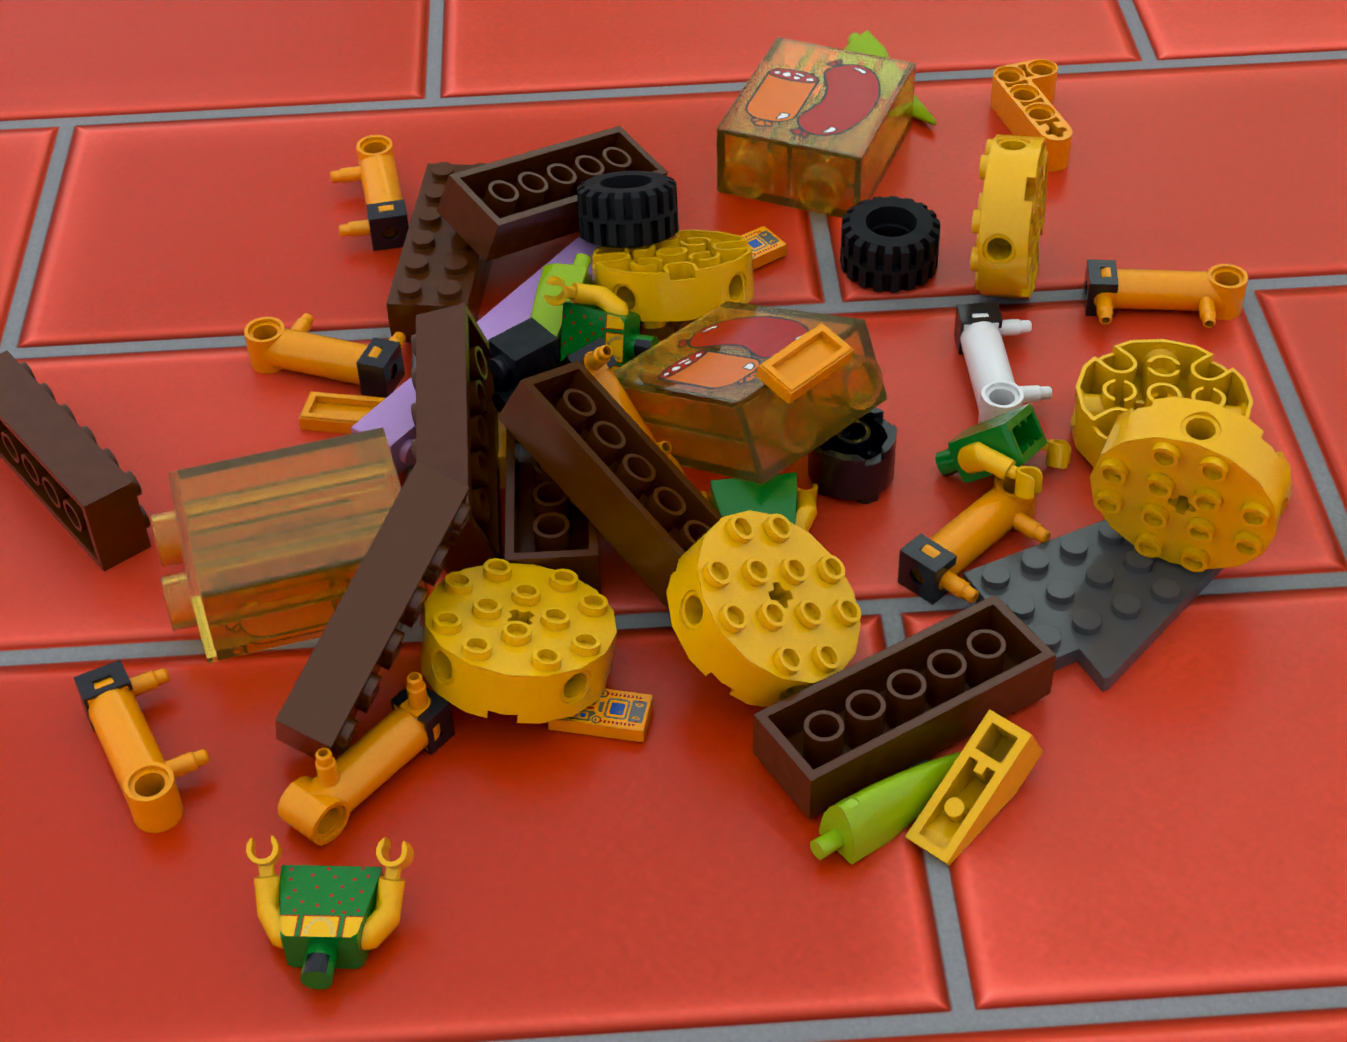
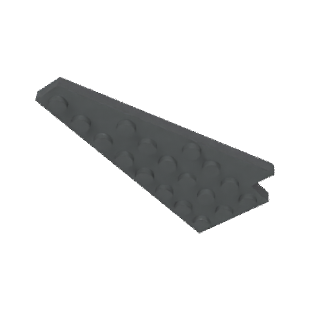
(1091, 597)

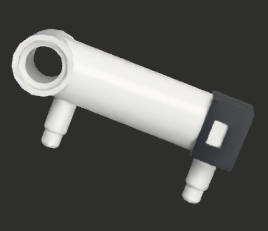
(979, 338)

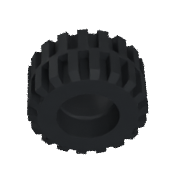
(627, 209)
(889, 244)

